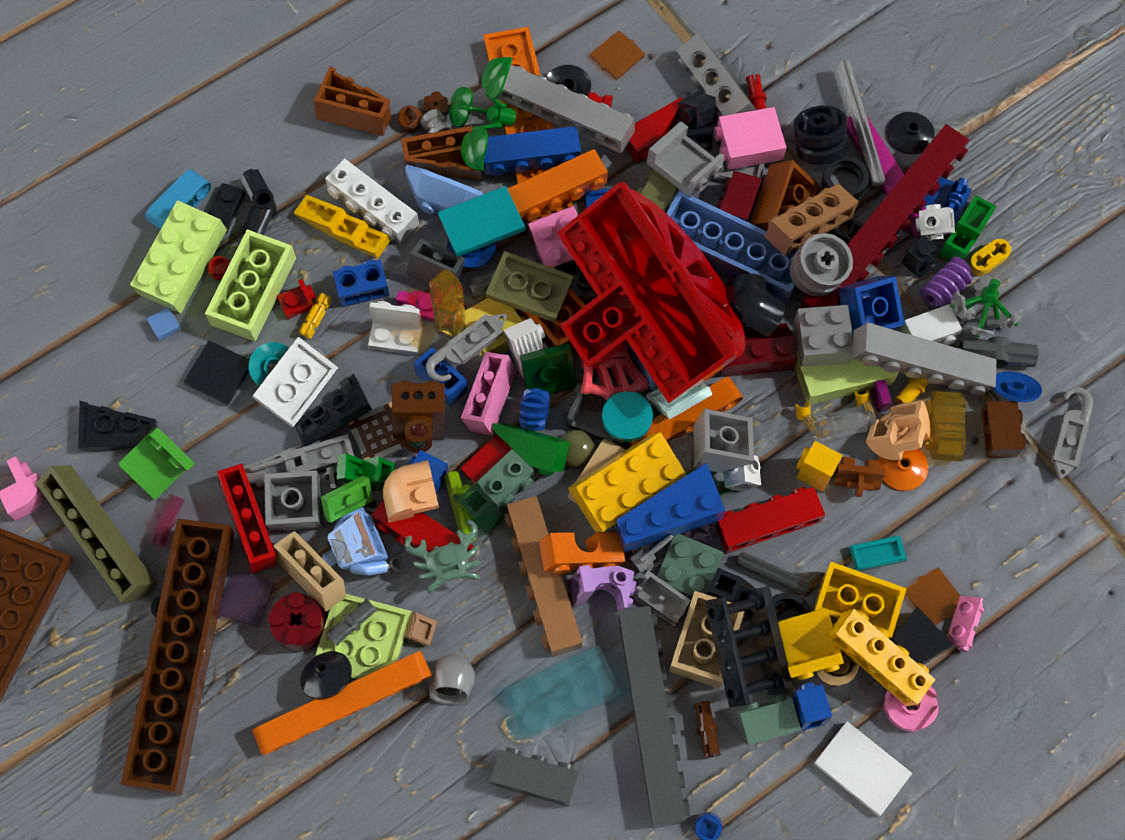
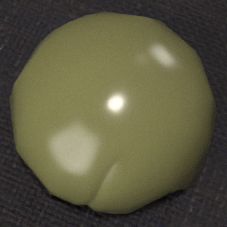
(580, 448)

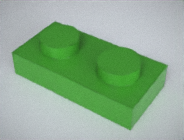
(347, 498)

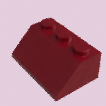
(764, 354)

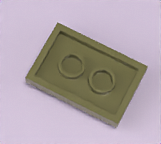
(529, 286)

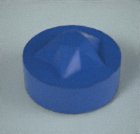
(708, 826)

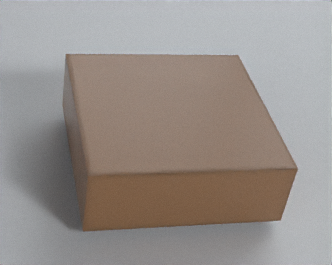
(420, 629)

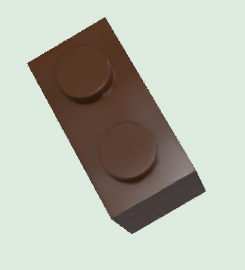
(1002, 429)

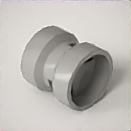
(434, 121)

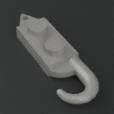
(467, 344)
(1072, 434)

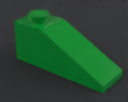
(535, 448)

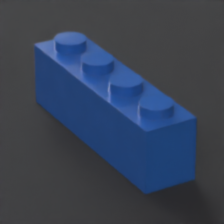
(531, 150)

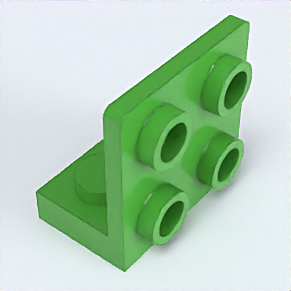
(155, 463)

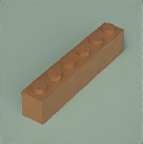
(544, 587)

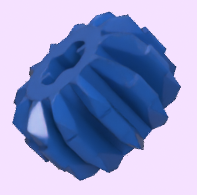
(534, 409)

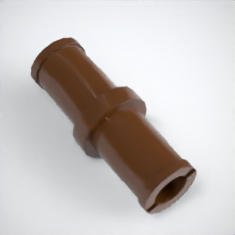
(707, 729)

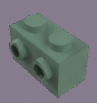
(507, 479)
(768, 719)

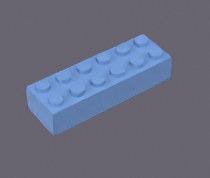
(733, 244)

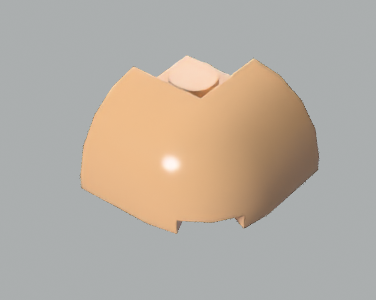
(900, 430)
(409, 491)

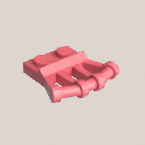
(617, 362)

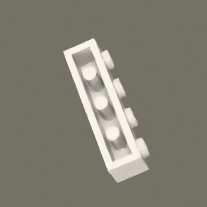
(371, 201)

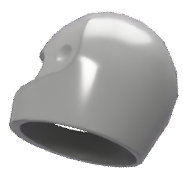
(452, 672)

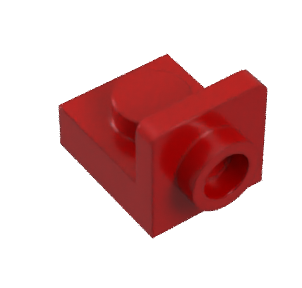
(297, 300)

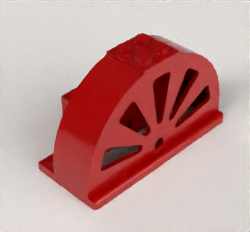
(650, 293)

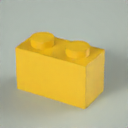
(817, 465)

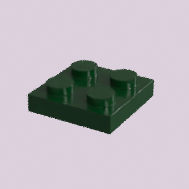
(549, 369)

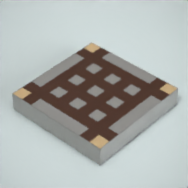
(375, 433)

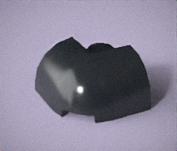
(755, 302)

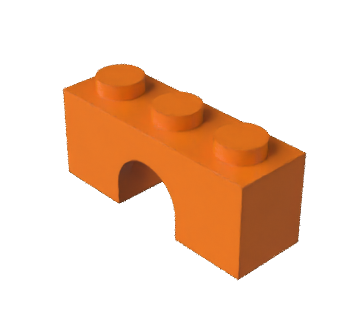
(563, 555)

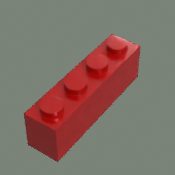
(246, 518)
(770, 519)
(419, 527)

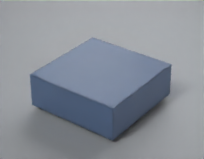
(163, 324)

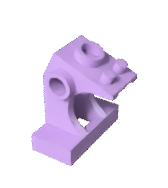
(589, 579)

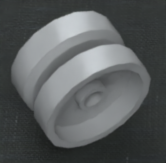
(821, 264)

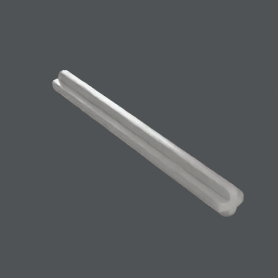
(861, 123)

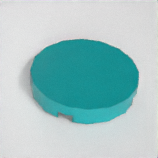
(627, 416)

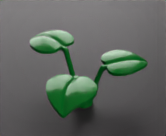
(475, 143)

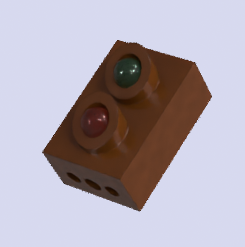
(418, 413)

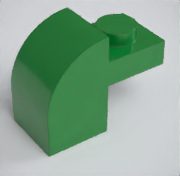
(375, 469)

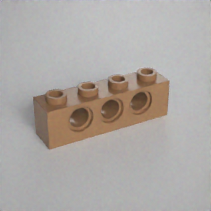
(811, 218)

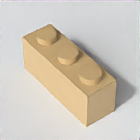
(310, 571)

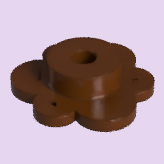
(435, 99)

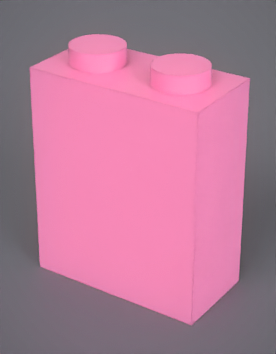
(750, 138)

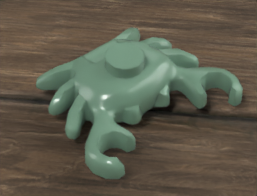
(447, 561)

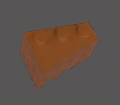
(350, 105)
(439, 153)

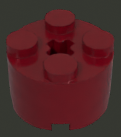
(290, 635)

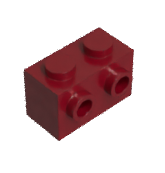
(740, 195)

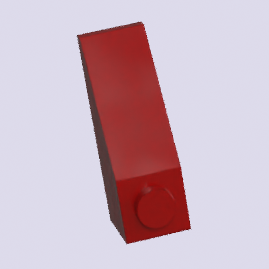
(651, 130)

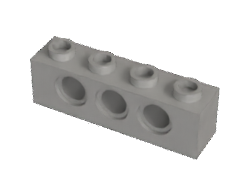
(698, 49)

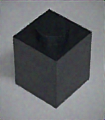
(697, 109)

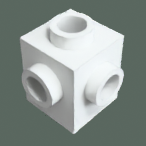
(944, 222)
(743, 477)

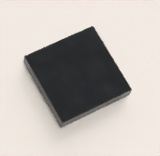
(218, 372)

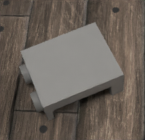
(684, 161)

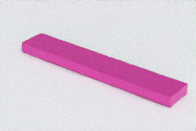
(889, 166)

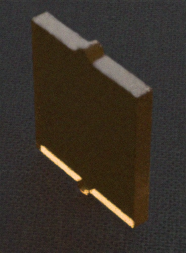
(617, 55)
(934, 596)

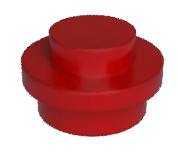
(218, 267)

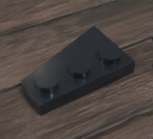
(110, 429)

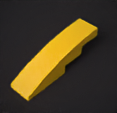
(342, 227)

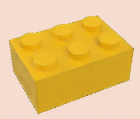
(850, 589)

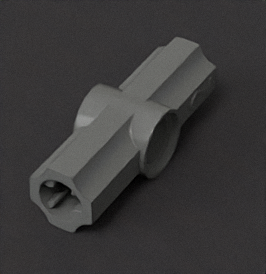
(1002, 350)

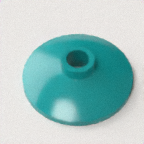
(264, 356)

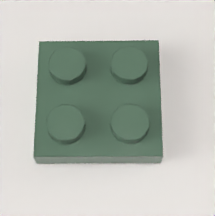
(690, 565)

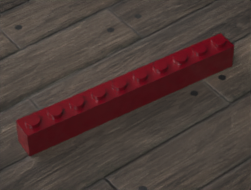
(897, 209)

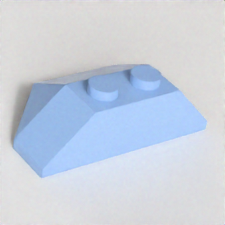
(437, 192)

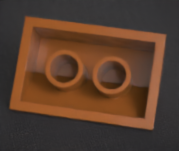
(783, 187)

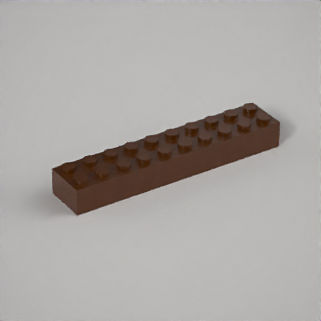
(178, 657)

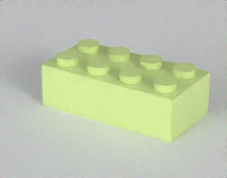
(178, 256)
(250, 285)

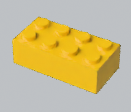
(627, 481)

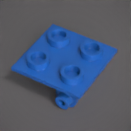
(951, 195)

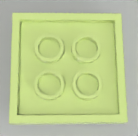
(374, 644)

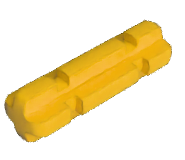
(315, 315)

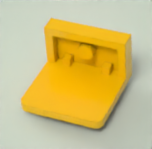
(807, 644)

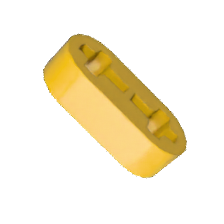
(987, 253)

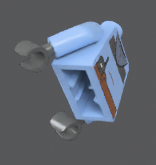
(358, 545)

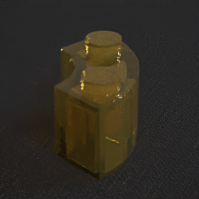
(447, 303)
(947, 426)

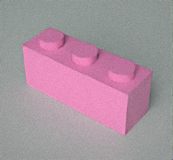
(489, 393)

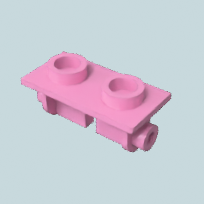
(964, 620)

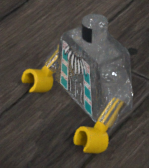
(839, 423)

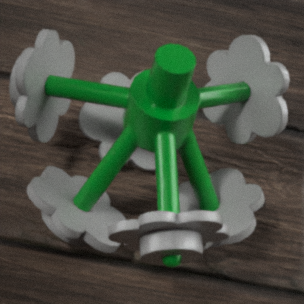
(987, 294)

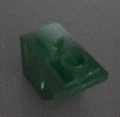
(478, 506)

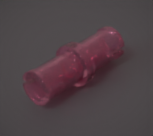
(166, 520)

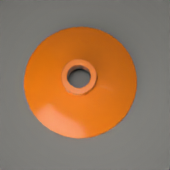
(905, 478)

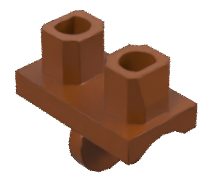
(859, 477)

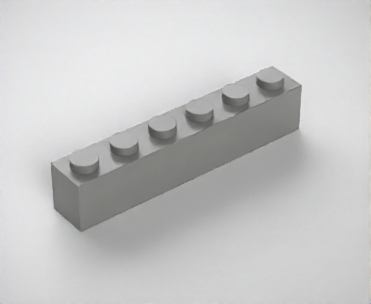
(567, 109)
(923, 359)

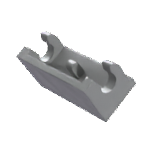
(661, 598)

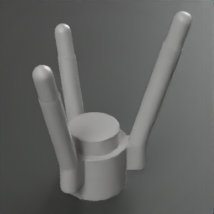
(257, 470)
(644, 558)

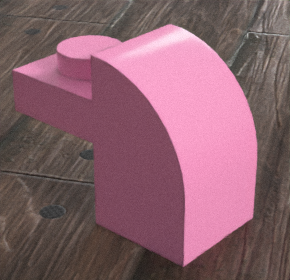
(24, 495)

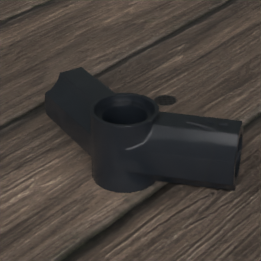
(258, 192)

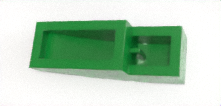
(968, 229)

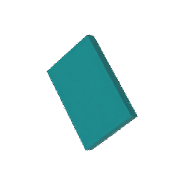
(481, 221)

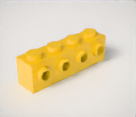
(881, 657)

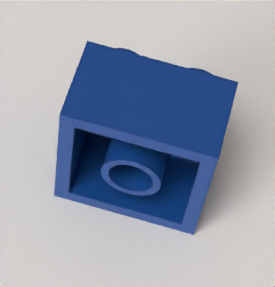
(873, 302)

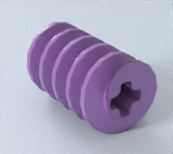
(947, 281)

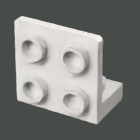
(395, 328)

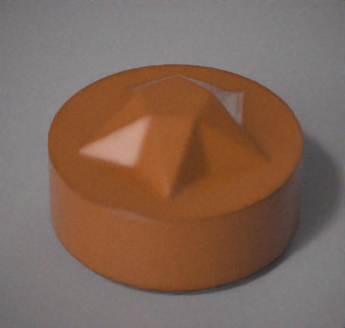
(410, 117)

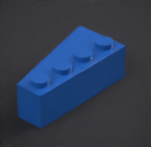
(673, 511)

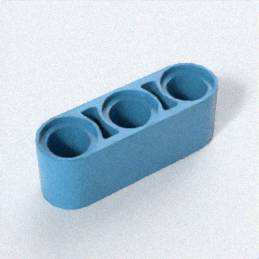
(188, 188)

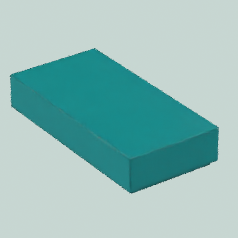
(877, 553)

